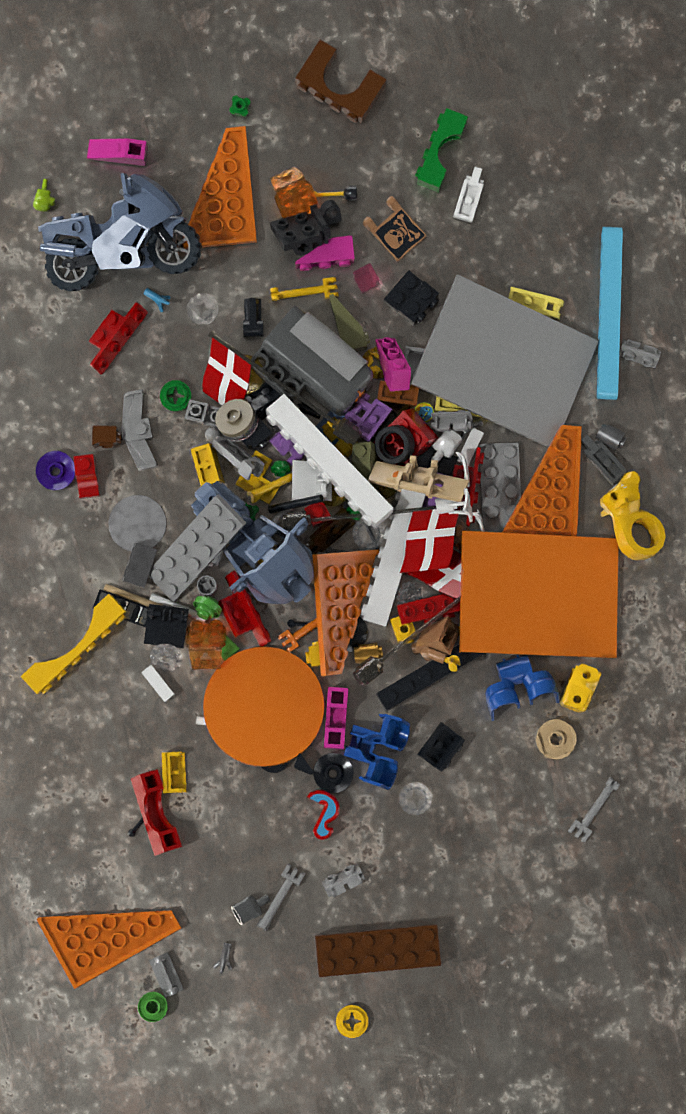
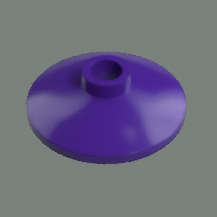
(51, 461)

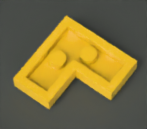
(257, 482)

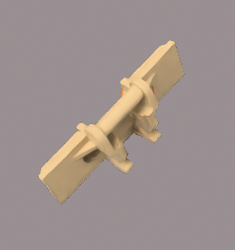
(418, 479)

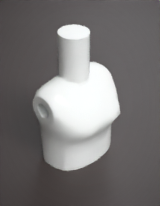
(446, 445)

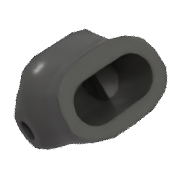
(249, 908)

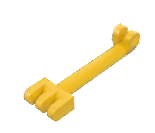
(325, 288)
(256, 493)

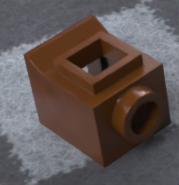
(105, 436)

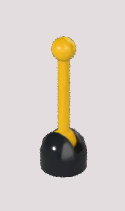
(349, 193)

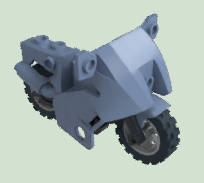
(122, 238)

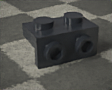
(441, 747)

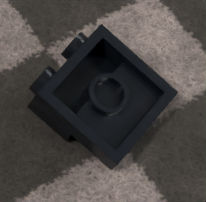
(412, 298)

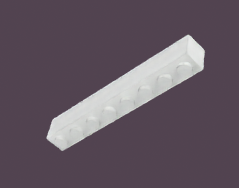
(329, 461)
(387, 574)

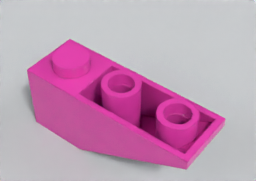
(118, 151)
(337, 252)
(393, 364)

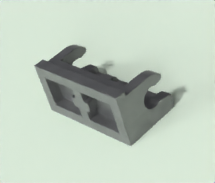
(139, 565)

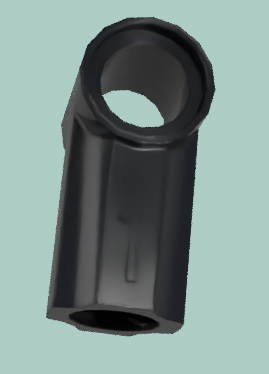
(253, 318)

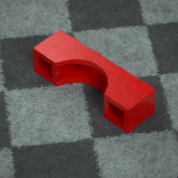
(148, 792)

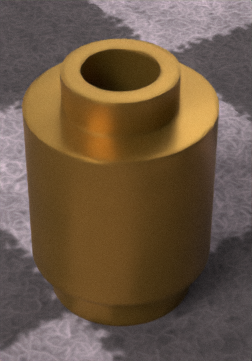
(364, 651)

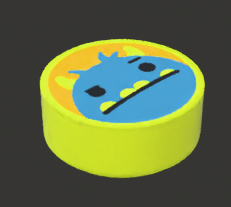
(424, 410)

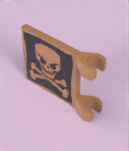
(397, 232)

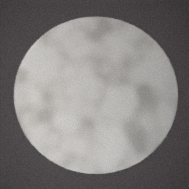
(137, 521)

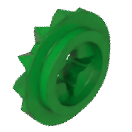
(168, 389)

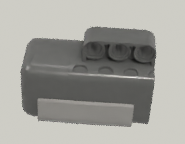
(314, 360)

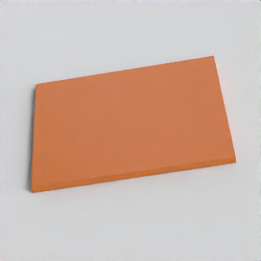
(538, 595)

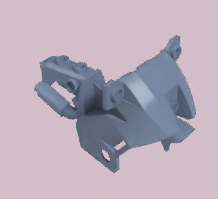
(284, 571)

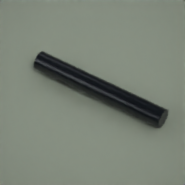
(295, 503)

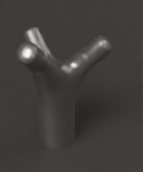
(476, 423)
(224, 959)

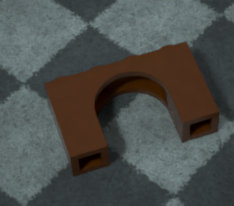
(355, 104)

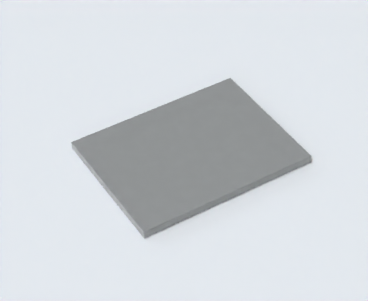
(504, 361)

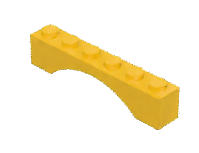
(105, 615)

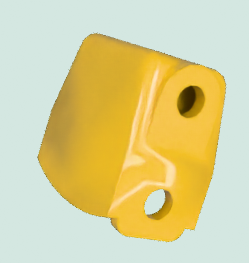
(579, 690)

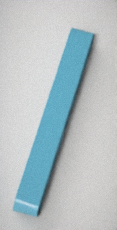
(609, 313)

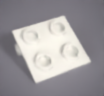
(308, 482)

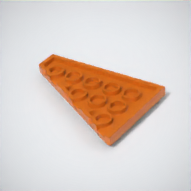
(226, 203)
(552, 494)
(340, 586)
(100, 941)

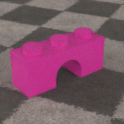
(336, 718)

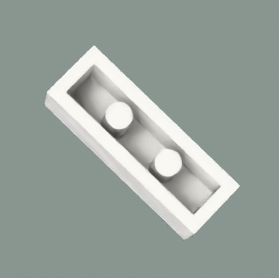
(471, 445)
(158, 683)

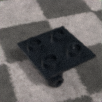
(166, 625)

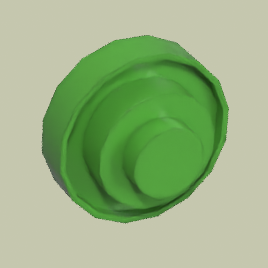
(207, 607)
(152, 1006)

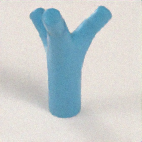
(158, 299)

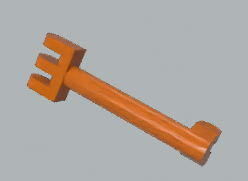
(292, 638)

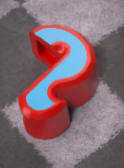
(328, 814)

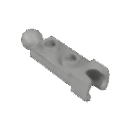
(235, 454)

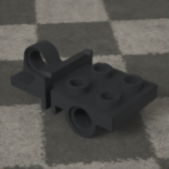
(303, 229)

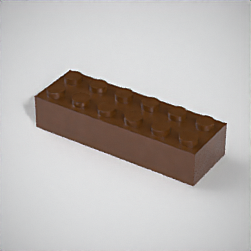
(378, 950)

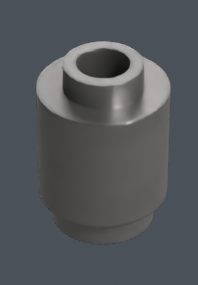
(611, 437)

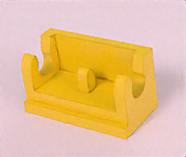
(207, 464)
(174, 772)

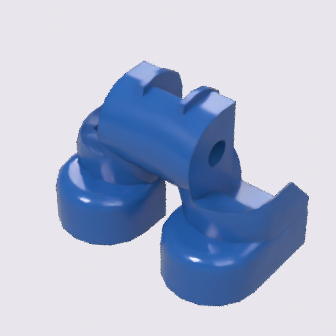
(516, 672)
(393, 734)

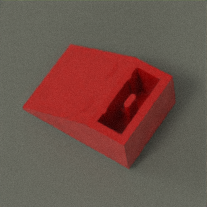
(422, 434)

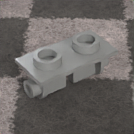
(648, 356)
(461, 420)
(335, 883)
(166, 975)

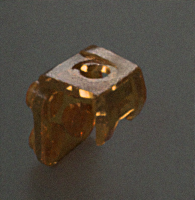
(293, 192)
(205, 639)

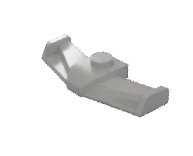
(137, 430)

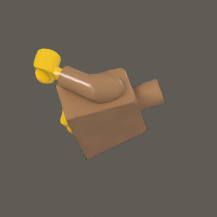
(437, 643)

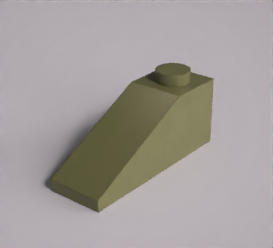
(348, 327)
(364, 459)

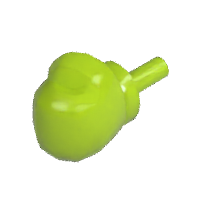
(43, 200)

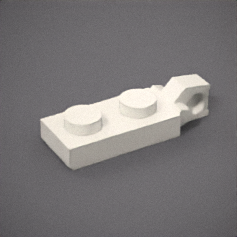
(469, 196)

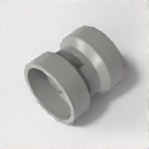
(207, 586)

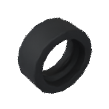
(380, 446)

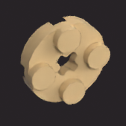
(565, 746)

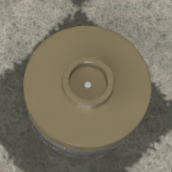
(236, 420)

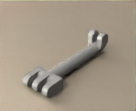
(611, 785)
(290, 879)

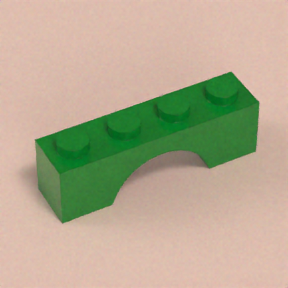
(450, 128)

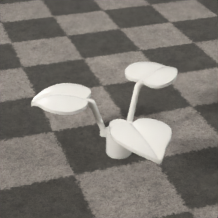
(448, 506)

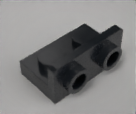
(263, 398)

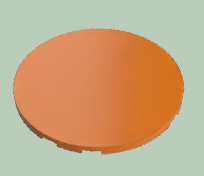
(263, 706)

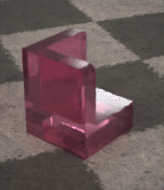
(366, 278)

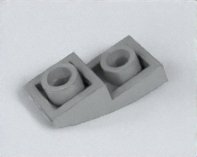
(201, 413)

